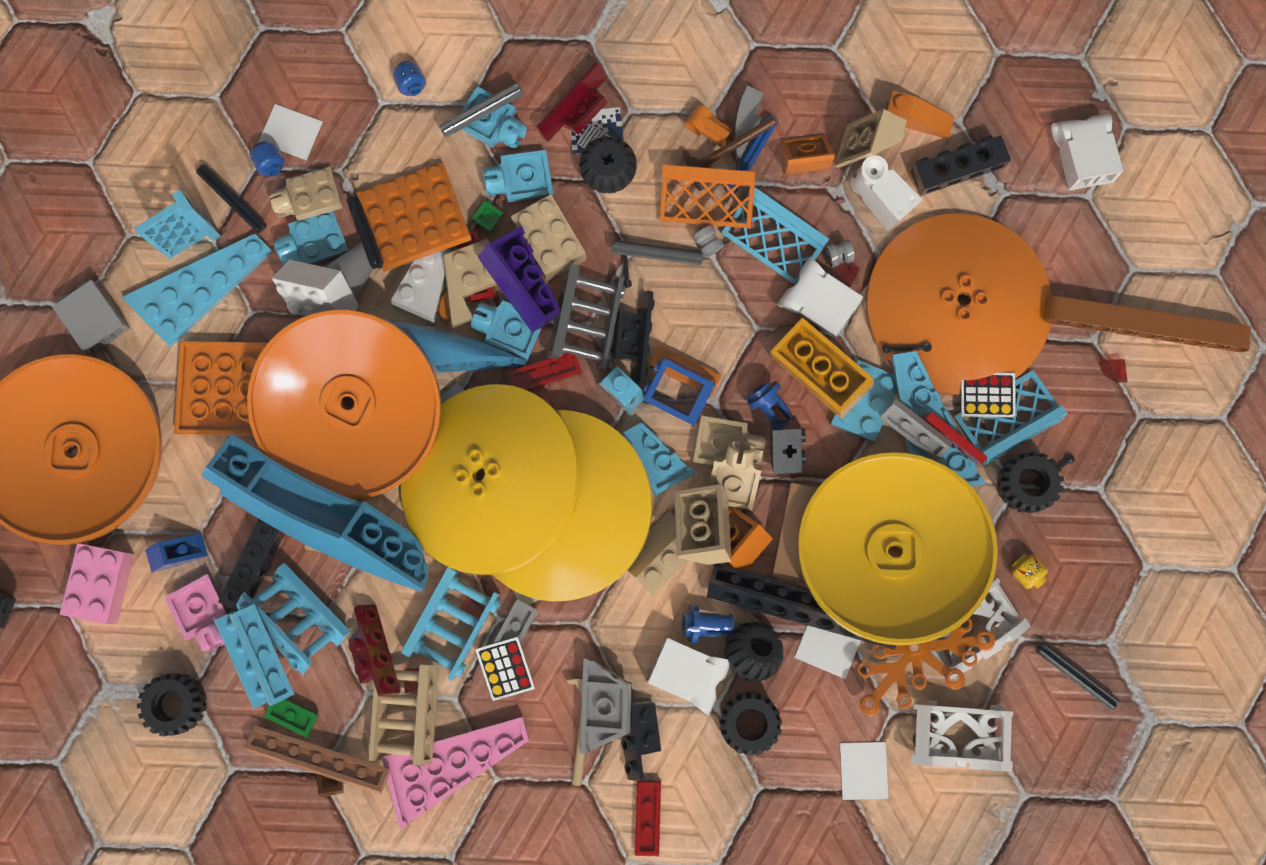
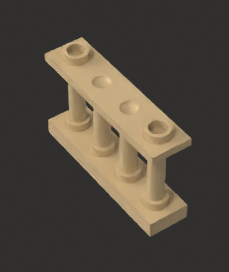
(422, 726)

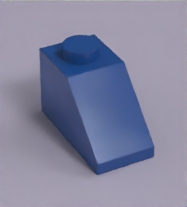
(175, 552)

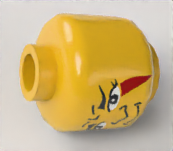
(1030, 571)

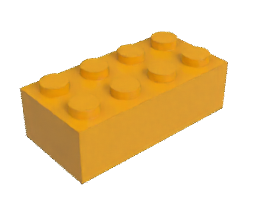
(822, 368)

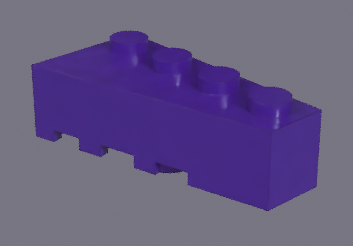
(520, 278)

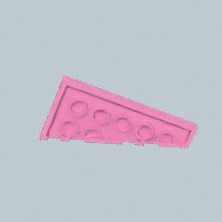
(454, 764)

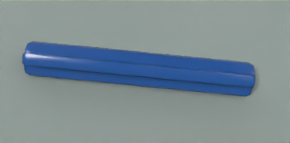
(752, 152)

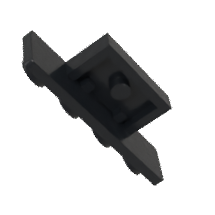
(632, 336)
(642, 738)

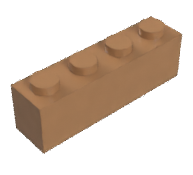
(786, 558)

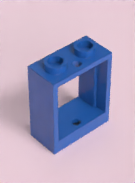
(701, 401)

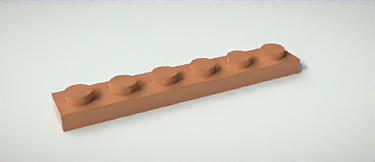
(317, 759)

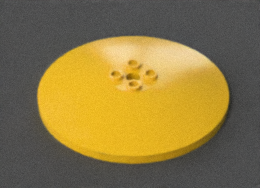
(525, 488)
(905, 504)
(606, 522)

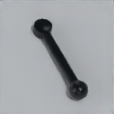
(627, 282)
(925, 347)
(1069, 459)

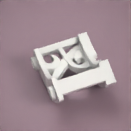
(1008, 628)
(930, 752)

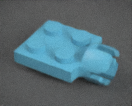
(496, 126)
(520, 176)
(312, 240)
(505, 329)

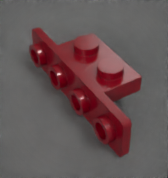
(577, 106)
(372, 653)

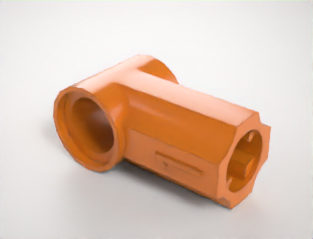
(703, 122)

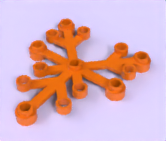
(896, 670)

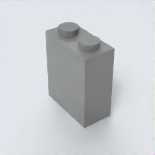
(90, 317)

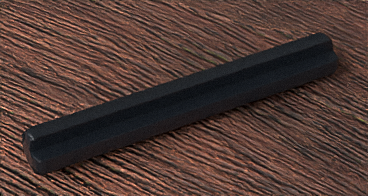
(231, 198)
(365, 232)
(1077, 675)

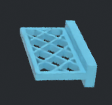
(191, 217)
(786, 219)
(1025, 430)

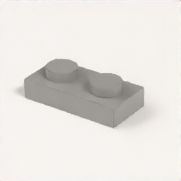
(517, 622)

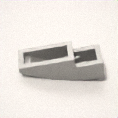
(747, 117)

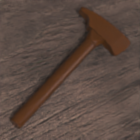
(728, 148)

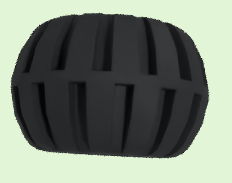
(608, 177)
(754, 651)

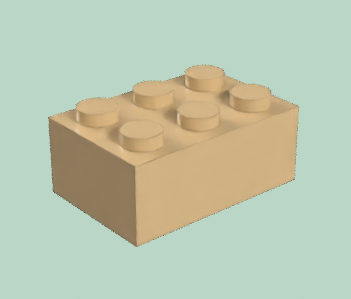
(550, 237)

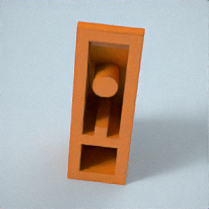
(920, 114)

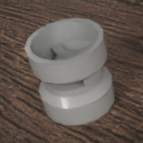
(708, 241)
(840, 253)

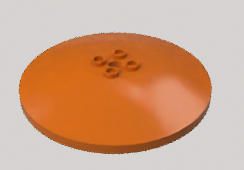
(917, 290)
(300, 409)
(118, 442)

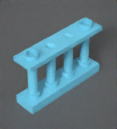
(439, 603)
(310, 604)
(254, 657)

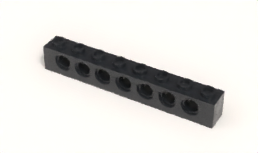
(773, 598)

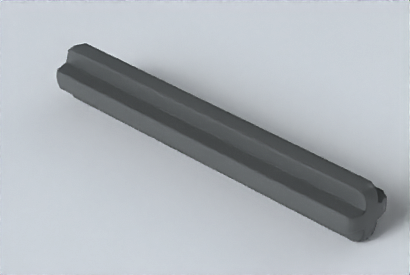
(481, 110)
(657, 252)

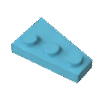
(662, 465)

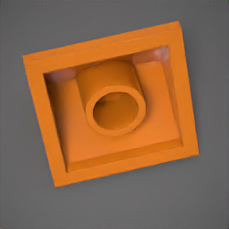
(806, 154)

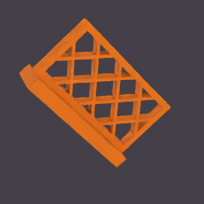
(708, 175)

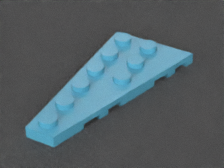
(187, 295)
(920, 396)

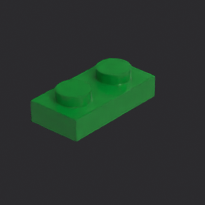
(292, 717)

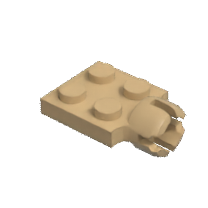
(307, 195)
(717, 433)
(737, 475)

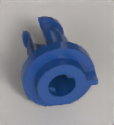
(765, 397)
(705, 624)

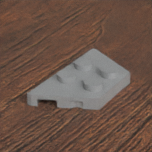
(604, 706)

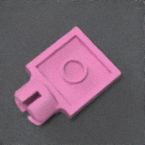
(195, 611)

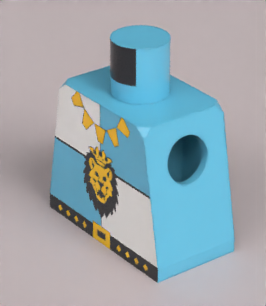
(622, 390)

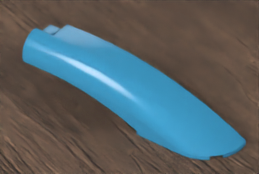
(457, 352)
(317, 515)

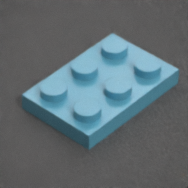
(865, 416)

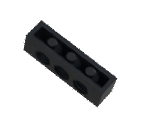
(992, 148)
(252, 564)

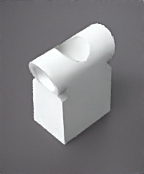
(1088, 151)
(883, 191)
(821, 299)
(688, 674)

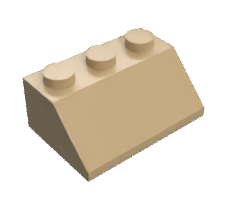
(870, 136)
(703, 525)
(658, 557)

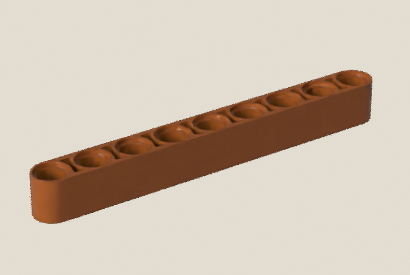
(1147, 324)

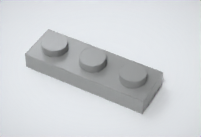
(916, 430)

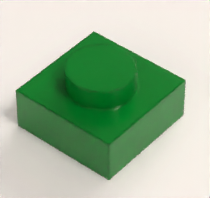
(488, 217)

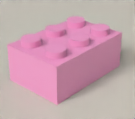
(96, 584)

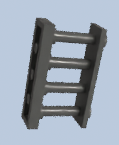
(564, 324)

